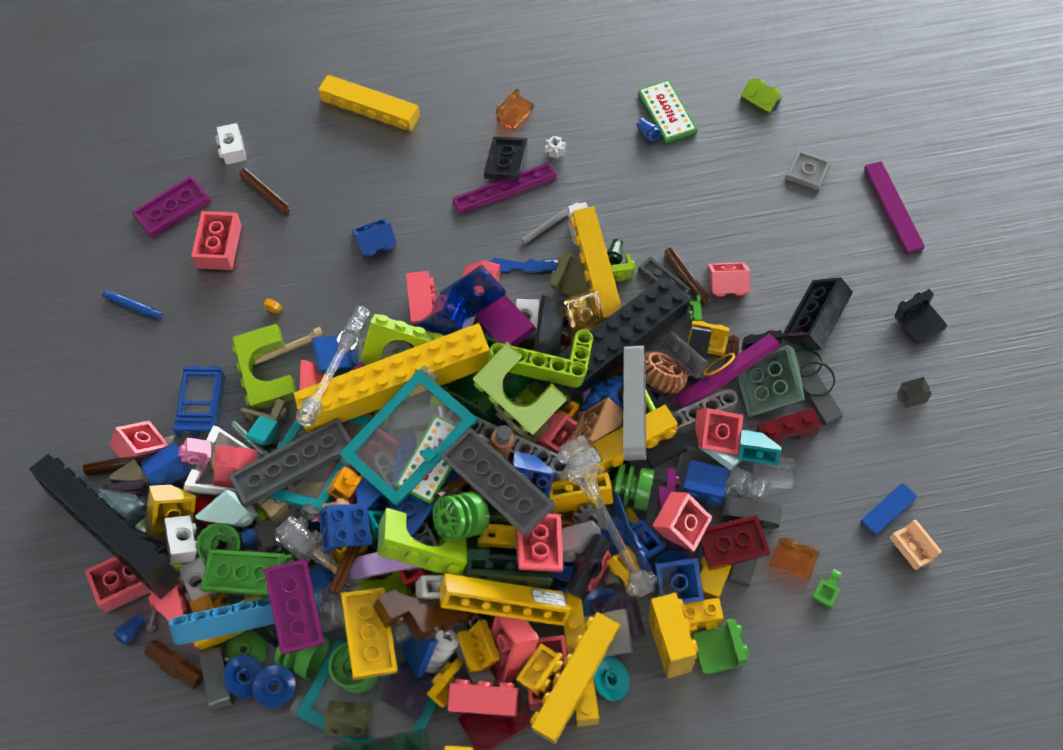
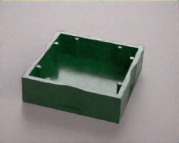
(477, 401)

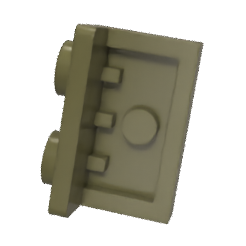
(348, 719)

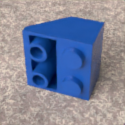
(534, 470)

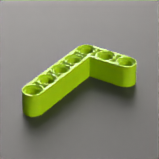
(547, 363)

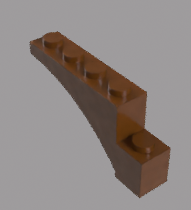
(421, 616)

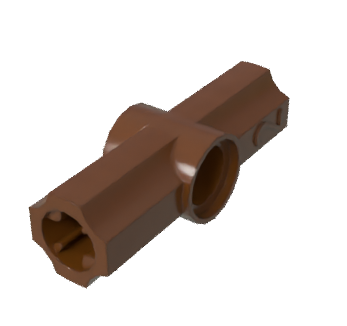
(174, 663)

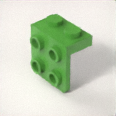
(721, 648)

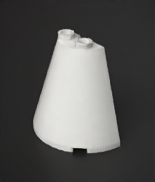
(201, 480)

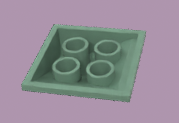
(772, 382)

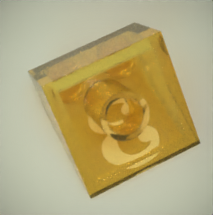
(583, 311)

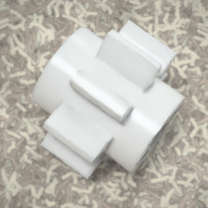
(555, 147)

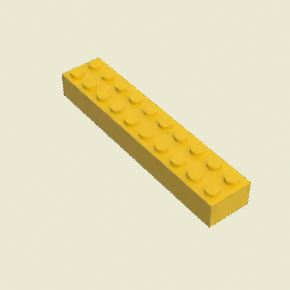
(378, 382)

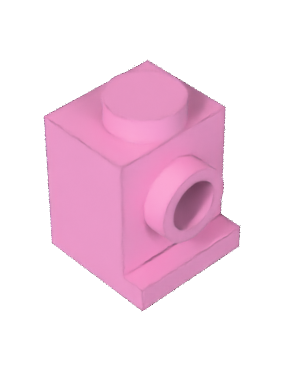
(195, 452)

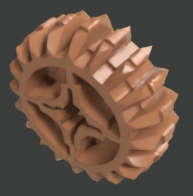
(664, 372)

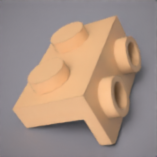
(915, 545)

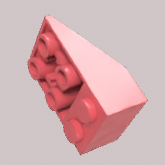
(559, 432)

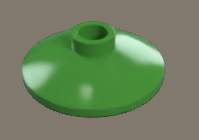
(254, 642)

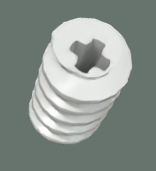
(446, 644)

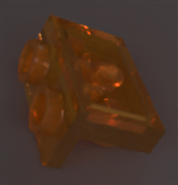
(513, 109)
(794, 558)

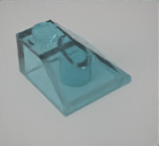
(126, 504)

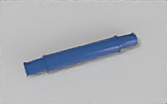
(131, 304)

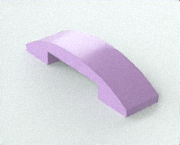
(374, 565)

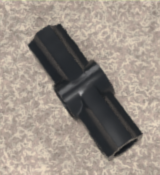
(587, 566)

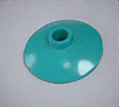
(618, 679)

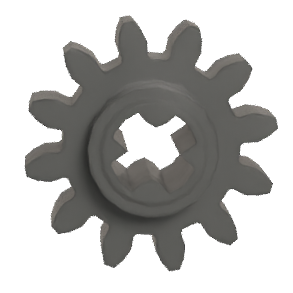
(584, 515)

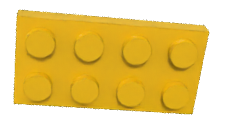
(367, 638)

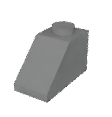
(576, 539)

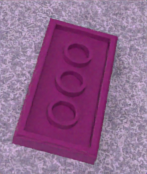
(171, 206)
(505, 322)
(294, 606)

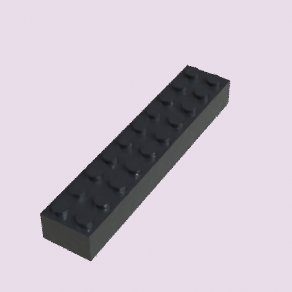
(629, 326)
(106, 525)

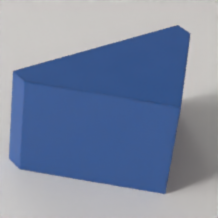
(647, 539)

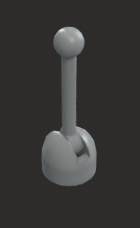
(611, 580)

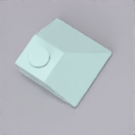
(228, 510)

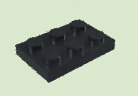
(505, 158)

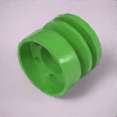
(634, 487)
(461, 516)
(214, 536)
(306, 661)
(342, 674)

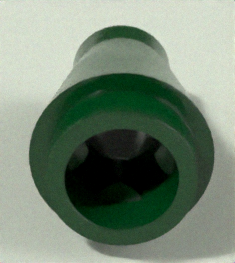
(615, 252)

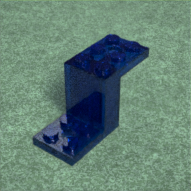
(461, 302)

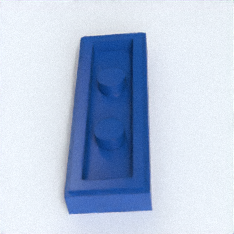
(888, 509)

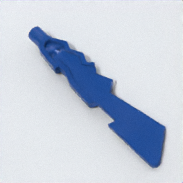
(529, 266)
(630, 534)

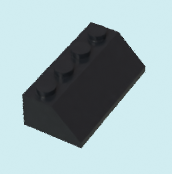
(818, 313)
(550, 326)

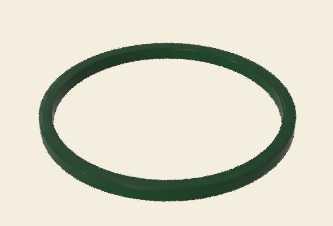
(808, 350)
(816, 362)

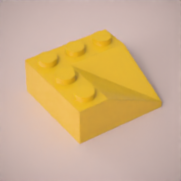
(672, 635)

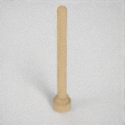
(317, 332)

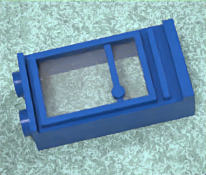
(199, 400)

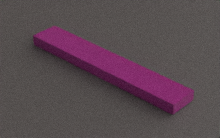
(504, 188)
(894, 207)
(740, 363)

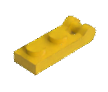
(503, 537)

